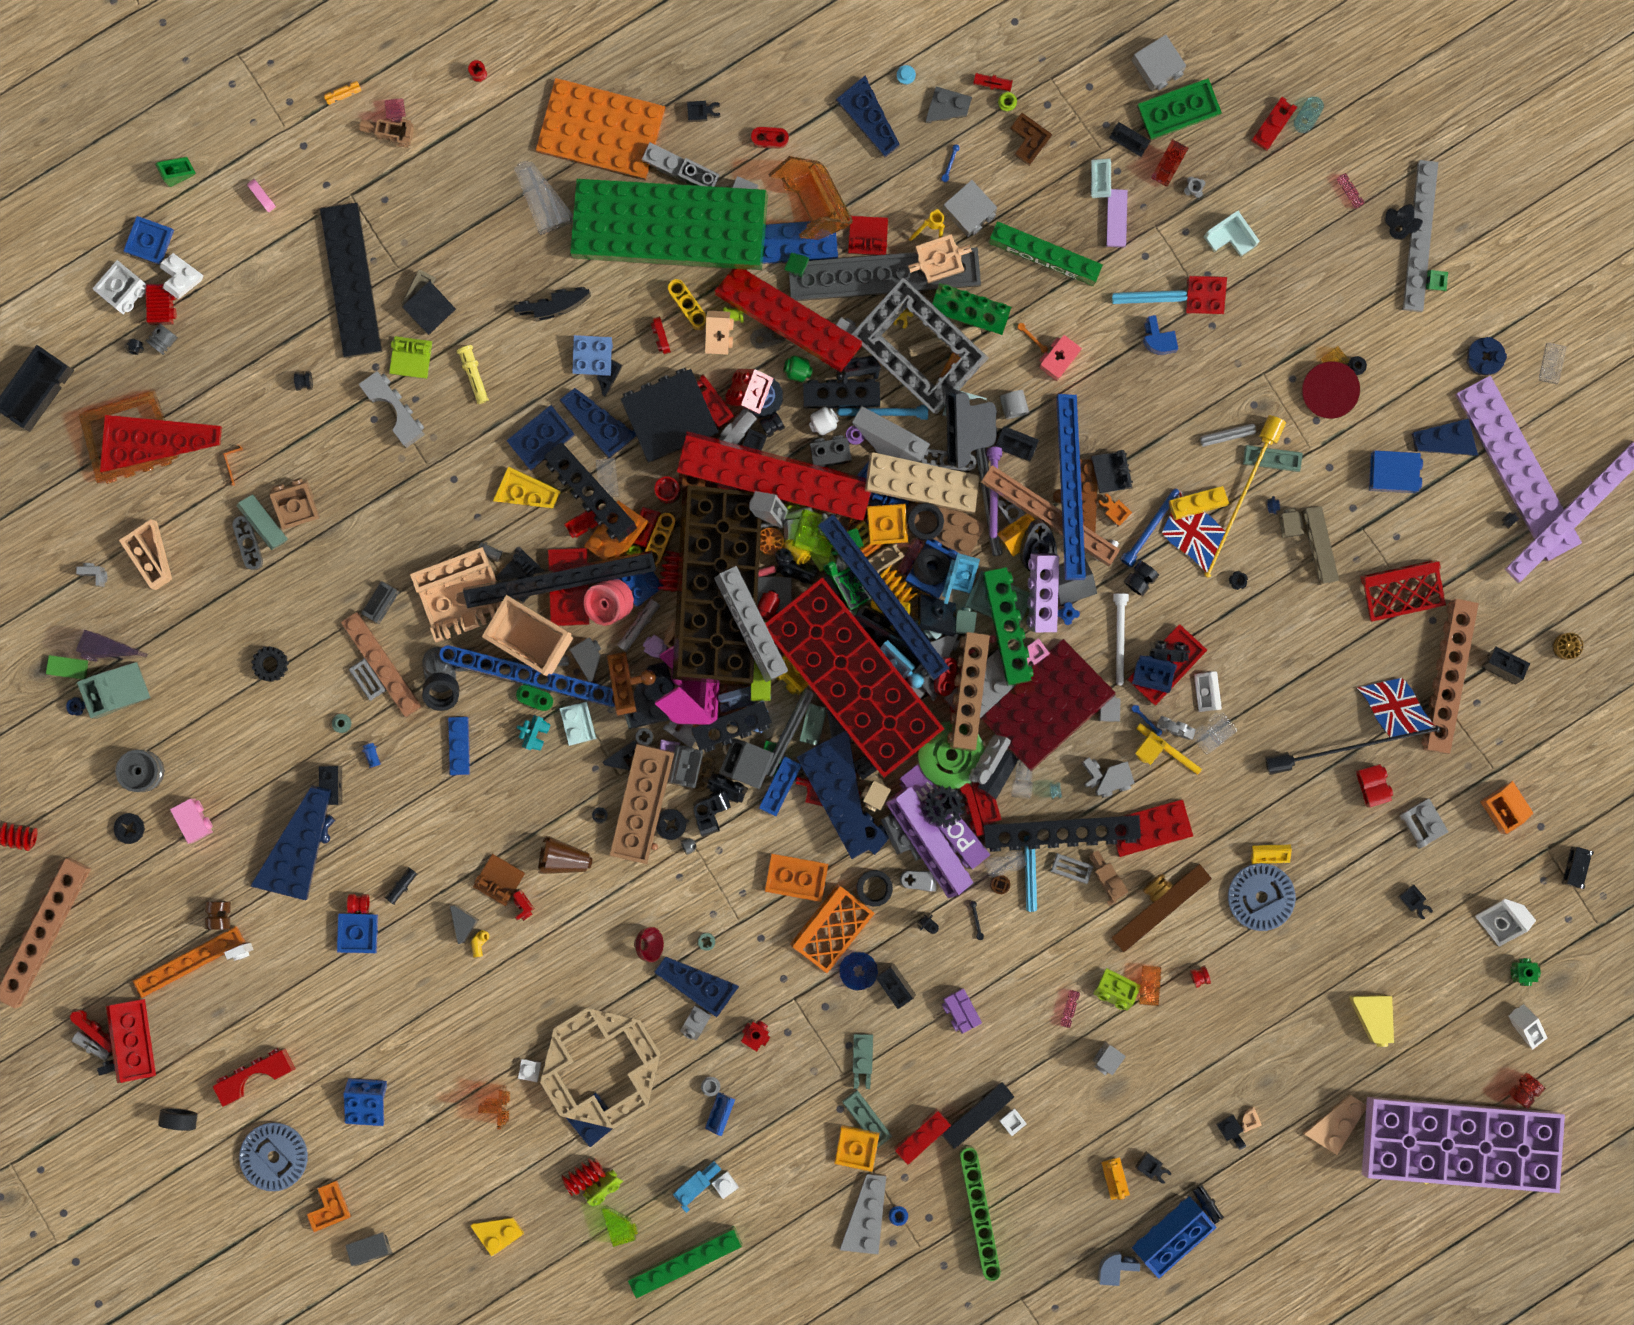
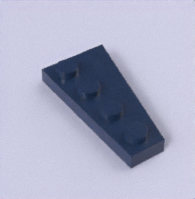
(601, 427)
(701, 987)

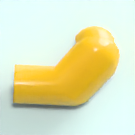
(477, 941)

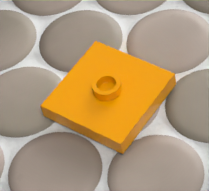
(887, 524)
(857, 1148)

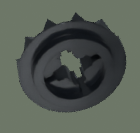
(670, 815)
(120, 830)

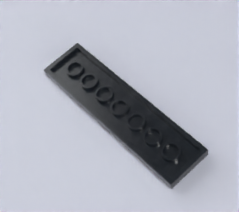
(351, 280)

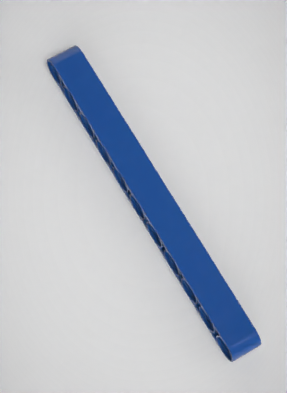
(533, 675)

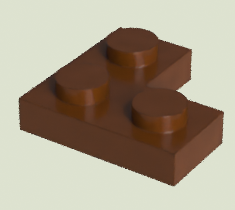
(1034, 138)

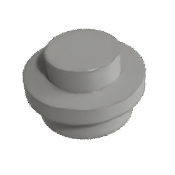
(710, 1086)

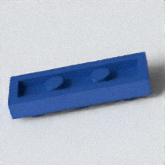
(459, 746)
(780, 786)

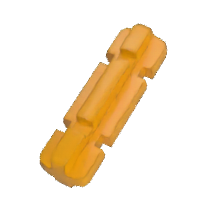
(342, 92)

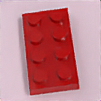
(568, 604)
(1197, 650)
(1158, 827)
(130, 1040)

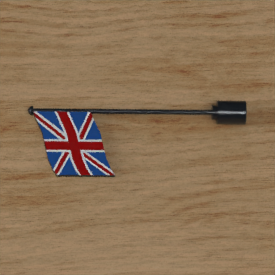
(1394, 710)

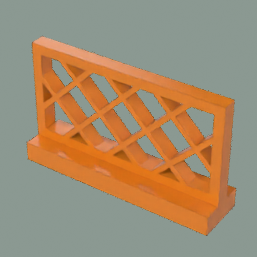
(817, 920)

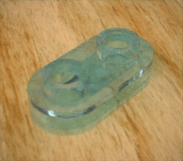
(1308, 113)

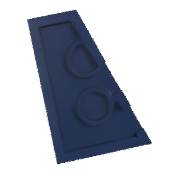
(1450, 438)

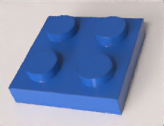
(148, 240)
(357, 933)

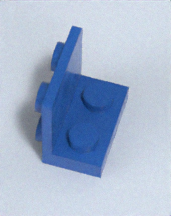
(364, 1102)

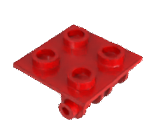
(868, 235)
(1206, 294)

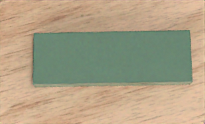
(1273, 458)
(262, 522)
(866, 1116)

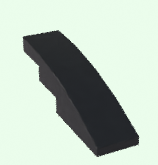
(977, 1115)

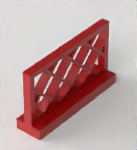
(1396, 575)

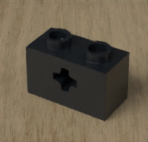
(331, 778)

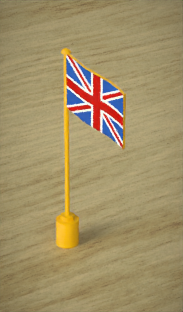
(1200, 534)

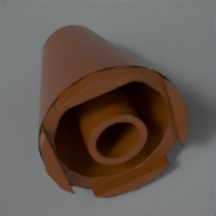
(562, 858)

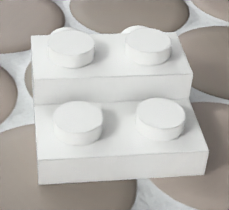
(120, 287)

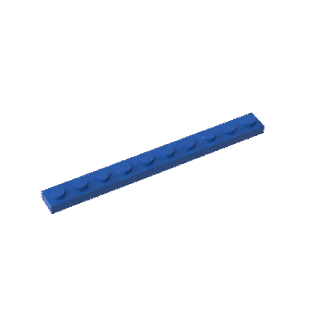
(1070, 487)

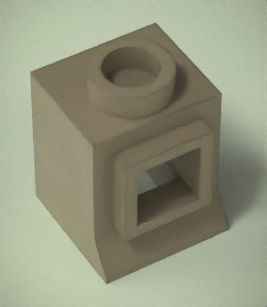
(1291, 523)

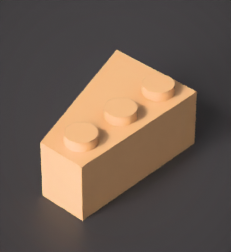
(148, 554)

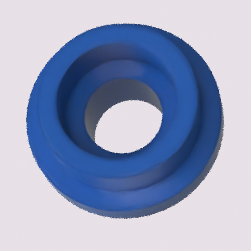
(898, 1222)

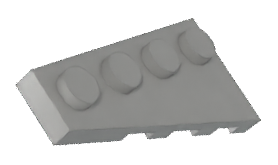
(866, 1220)

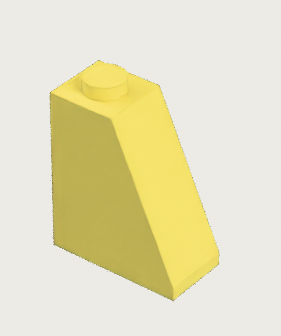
(1376, 1017)

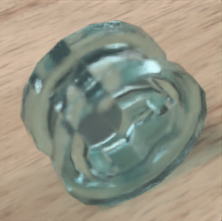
(1055, 790)

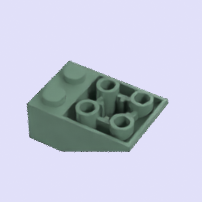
(113, 690)

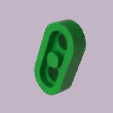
(534, 698)

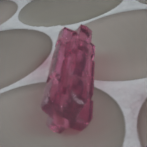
(1350, 190)
(1070, 1008)

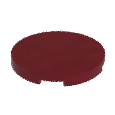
(1331, 389)

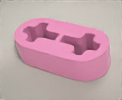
(261, 195)

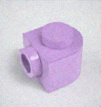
(654, 646)

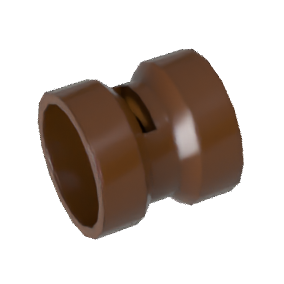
(997, 885)

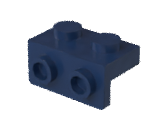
(1154, 673)

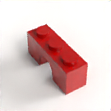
(923, 1137)

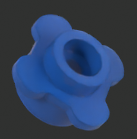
(1068, 618)

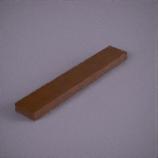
(1161, 908)

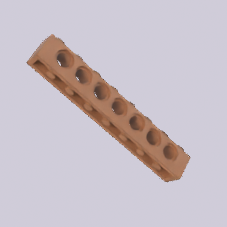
(1468, 611)
(78, 874)

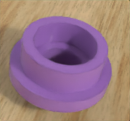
(852, 440)

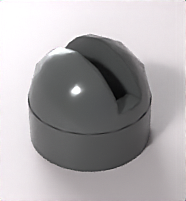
(688, 845)

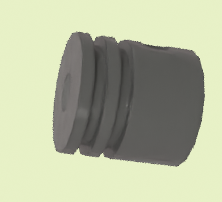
(161, 338)

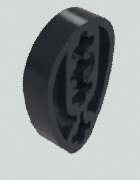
(1032, 539)

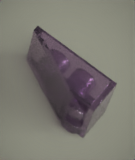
(97, 646)

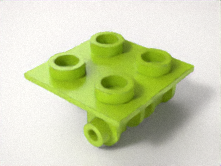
(410, 357)

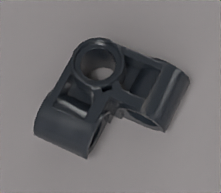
(706, 820)

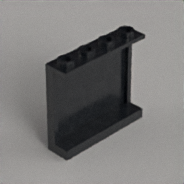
(666, 412)

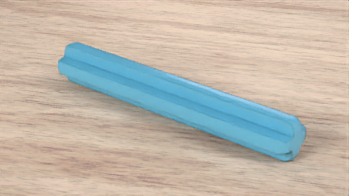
(1149, 297)
(1030, 878)

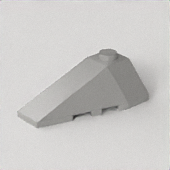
(888, 437)

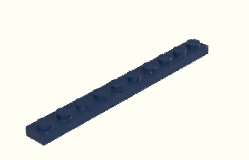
(883, 597)

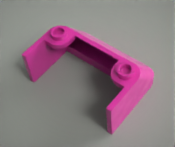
(691, 701)

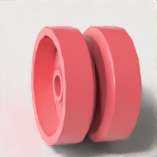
(608, 602)

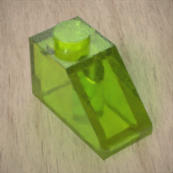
(619, 1226)

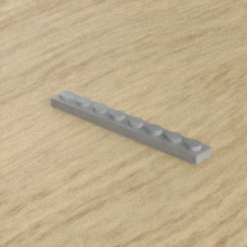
(1420, 240)

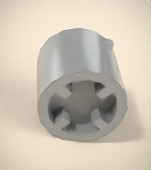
(1014, 404)

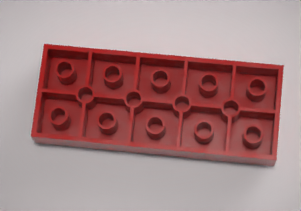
(853, 677)

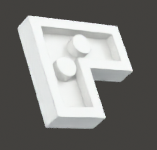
(183, 276)

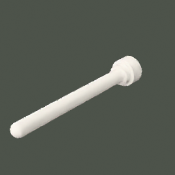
(1120, 601)

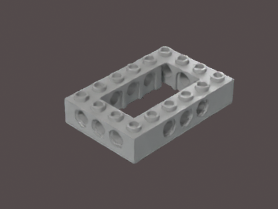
(882, 317)

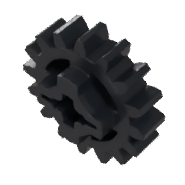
(951, 808)

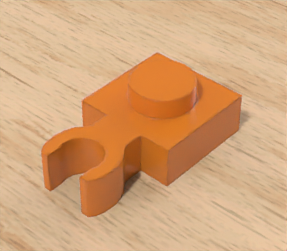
(1117, 511)

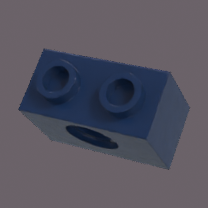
(880, 835)

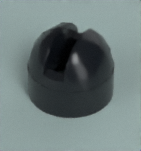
(600, 812)

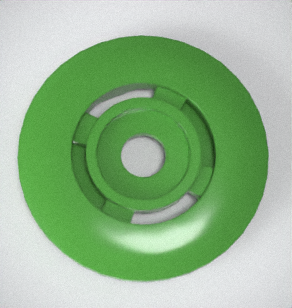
(935, 752)

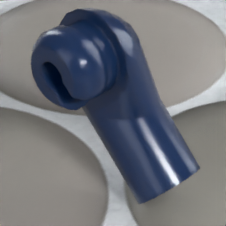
(329, 820)

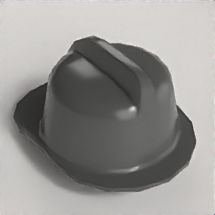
(433, 664)

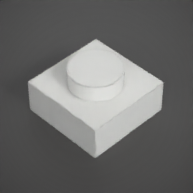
(529, 1070)
(1013, 1122)
(725, 1184)

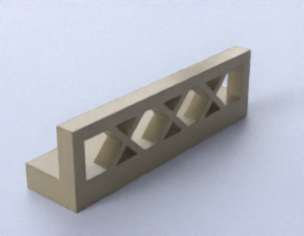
(1320, 545)

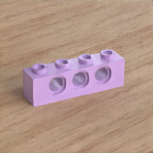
(1049, 600)

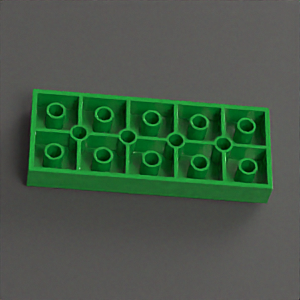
(669, 224)

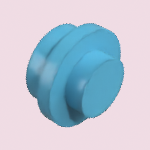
(906, 74)

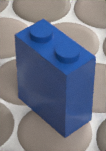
(1395, 472)

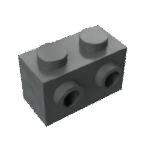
(831, 452)

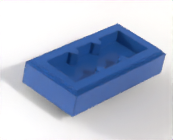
(720, 1113)

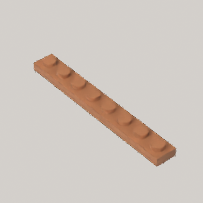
(1043, 510)

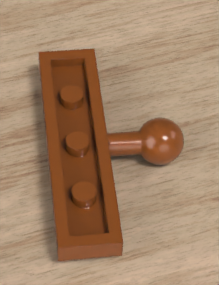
(1089, 494)
(623, 682)

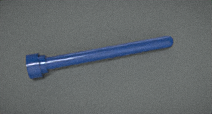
(1129, 557)

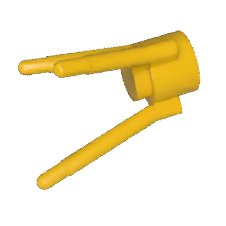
(934, 221)

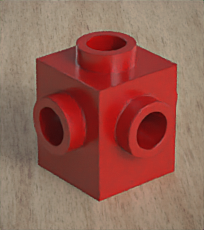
(755, 1042)

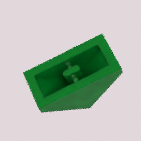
(175, 170)

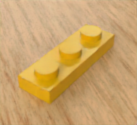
(1198, 503)

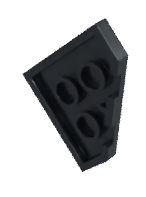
(645, 698)

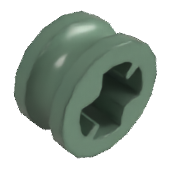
(712, 939)

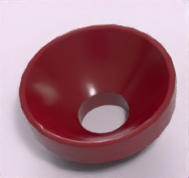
(652, 944)

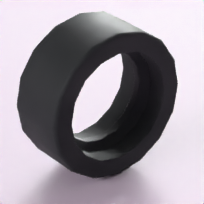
(925, 507)
(440, 704)
(874, 873)
(177, 1119)

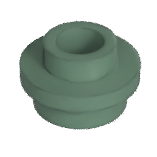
(347, 725)

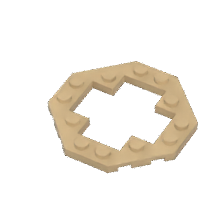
(559, 1058)

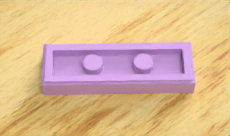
(1116, 218)

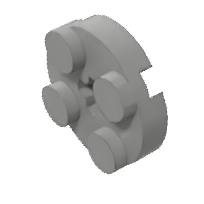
(1178, 729)

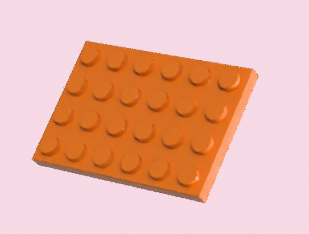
(599, 128)

